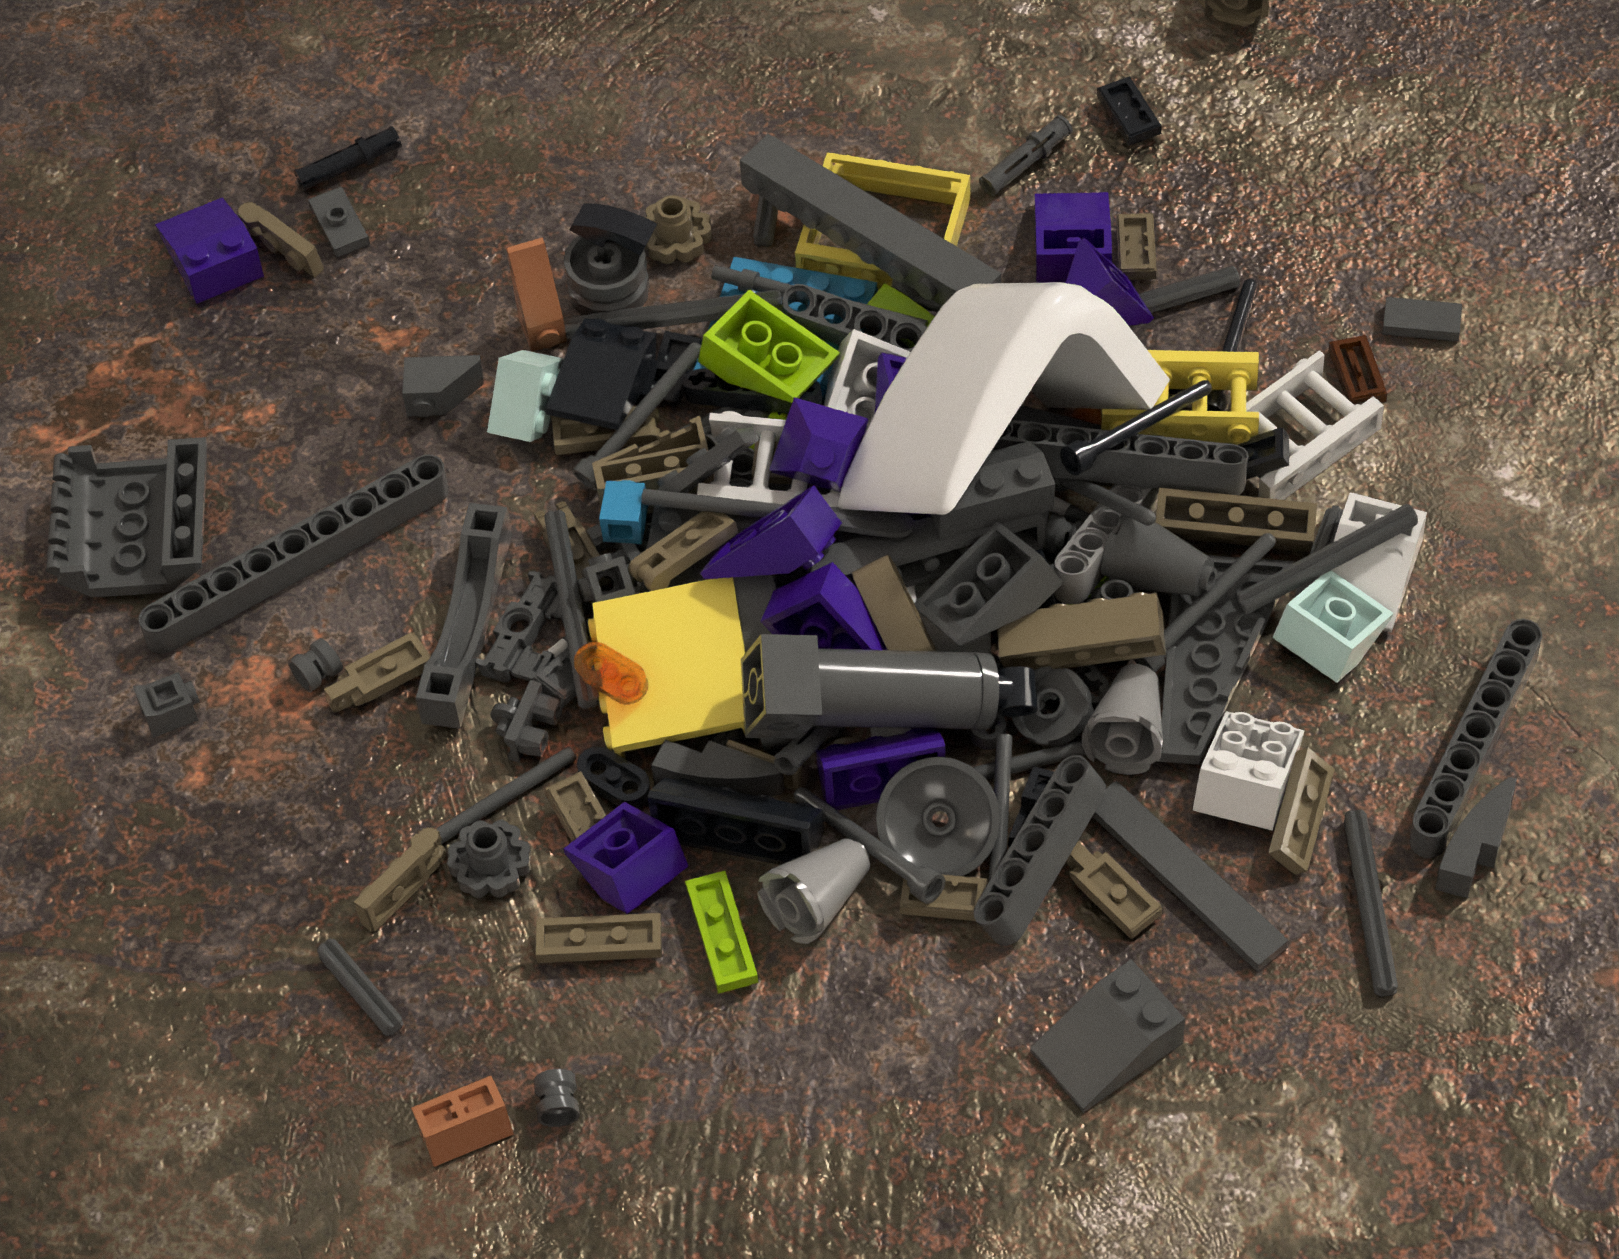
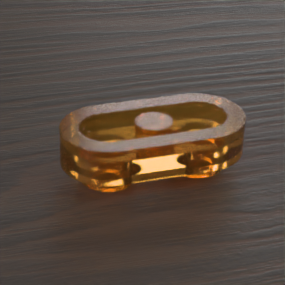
(613, 674)

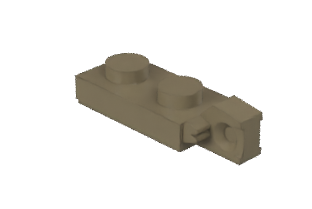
(378, 673)
(1113, 890)

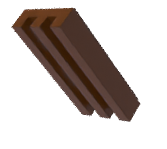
(1364, 394)

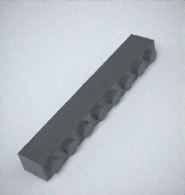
(860, 222)

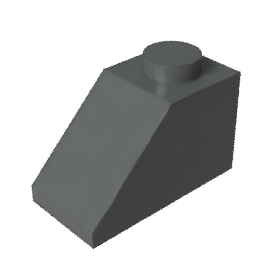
(439, 383)

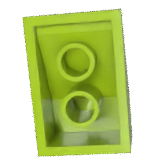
(765, 350)

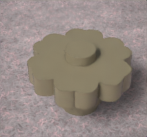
(679, 230)

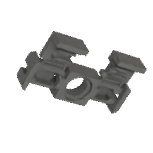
(513, 650)

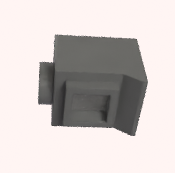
(167, 703)

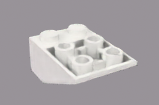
(1387, 567)
(1247, 770)

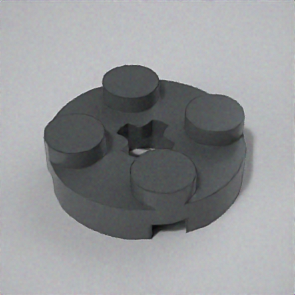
(1070, 716)

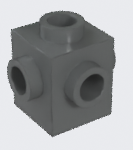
(607, 567)

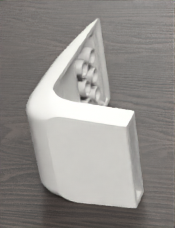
(973, 376)

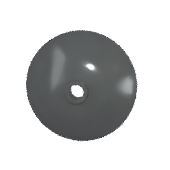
(934, 786)

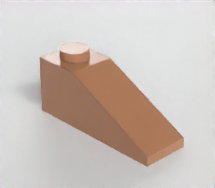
(536, 295)

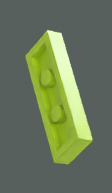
(721, 932)

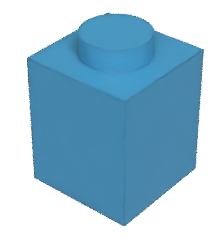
(622, 512)

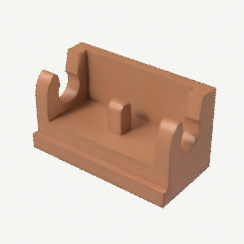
(462, 1121)

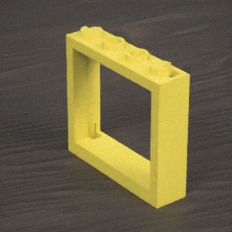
(887, 179)

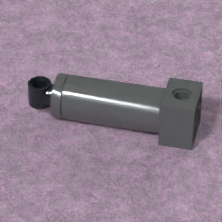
(798, 686)

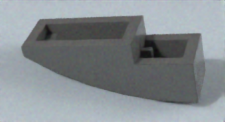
(717, 768)
(1476, 840)

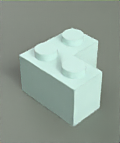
(521, 395)

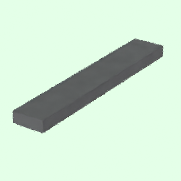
(1189, 877)

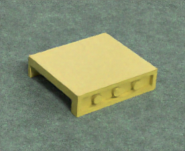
(691, 653)

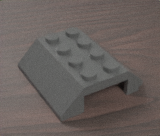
(127, 521)

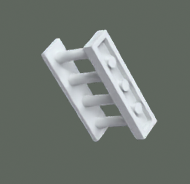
(768, 432)
(1330, 441)

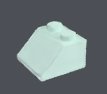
(1331, 625)

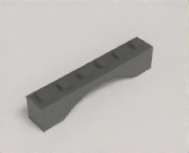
(453, 665)

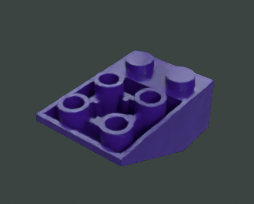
(1062, 223)

